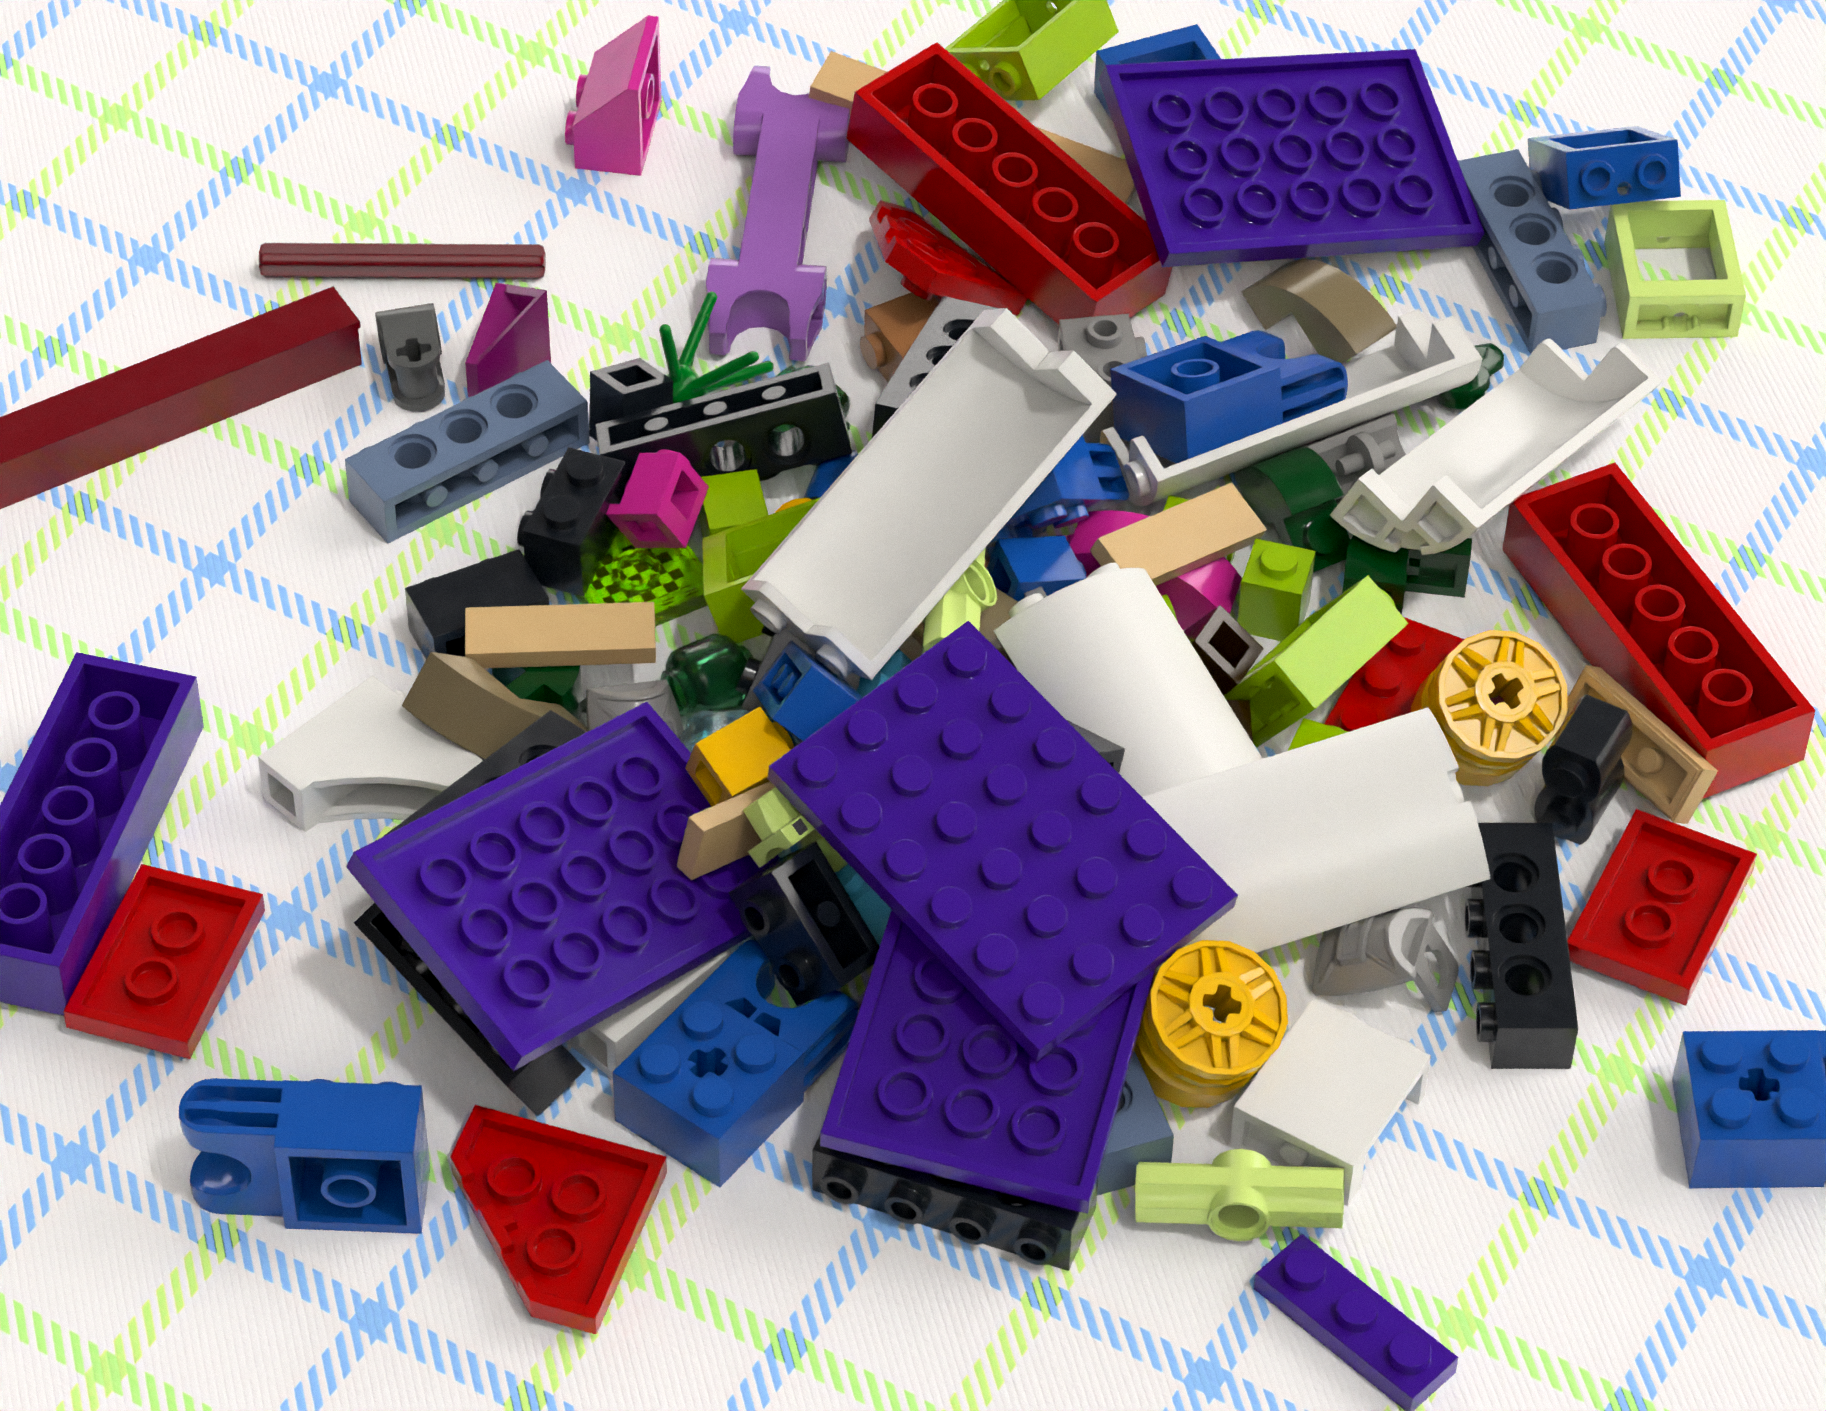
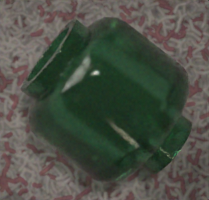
(706, 674)

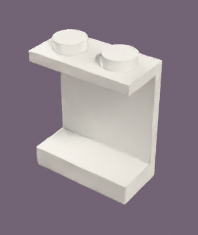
(1328, 1093)

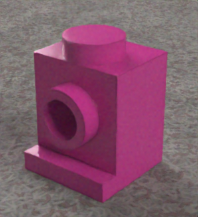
(660, 501)

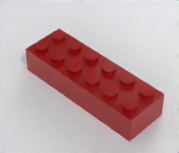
(1006, 189)
(1657, 623)

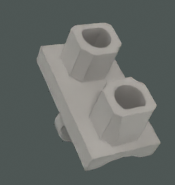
(1361, 448)

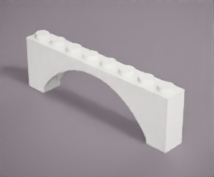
(383, 763)

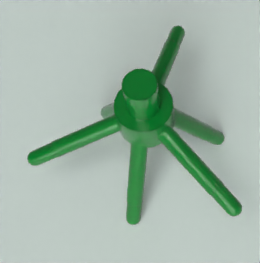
(685, 380)

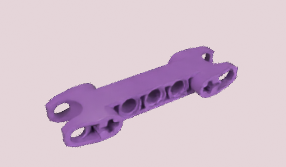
(769, 280)

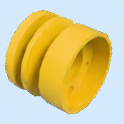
(1500, 738)
(1181, 1046)

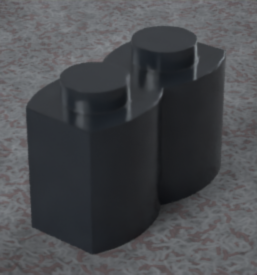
(1583, 768)

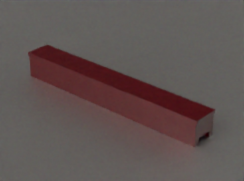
(175, 393)

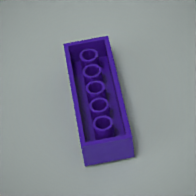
(85, 817)

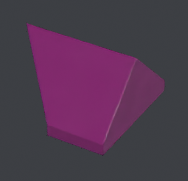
(509, 338)

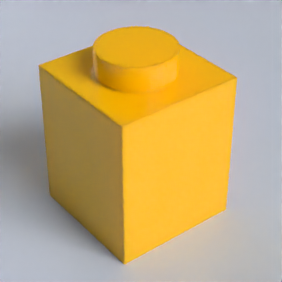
(737, 756)

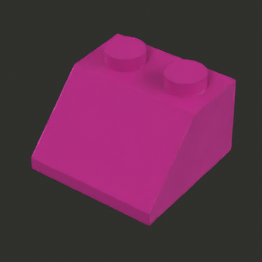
(618, 102)

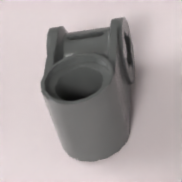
(412, 355)

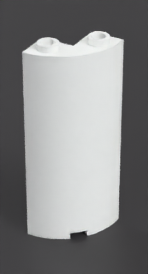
(1413, 369)
(1493, 450)
(927, 494)
(1127, 672)
(1331, 831)

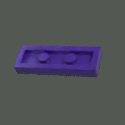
(1356, 1323)

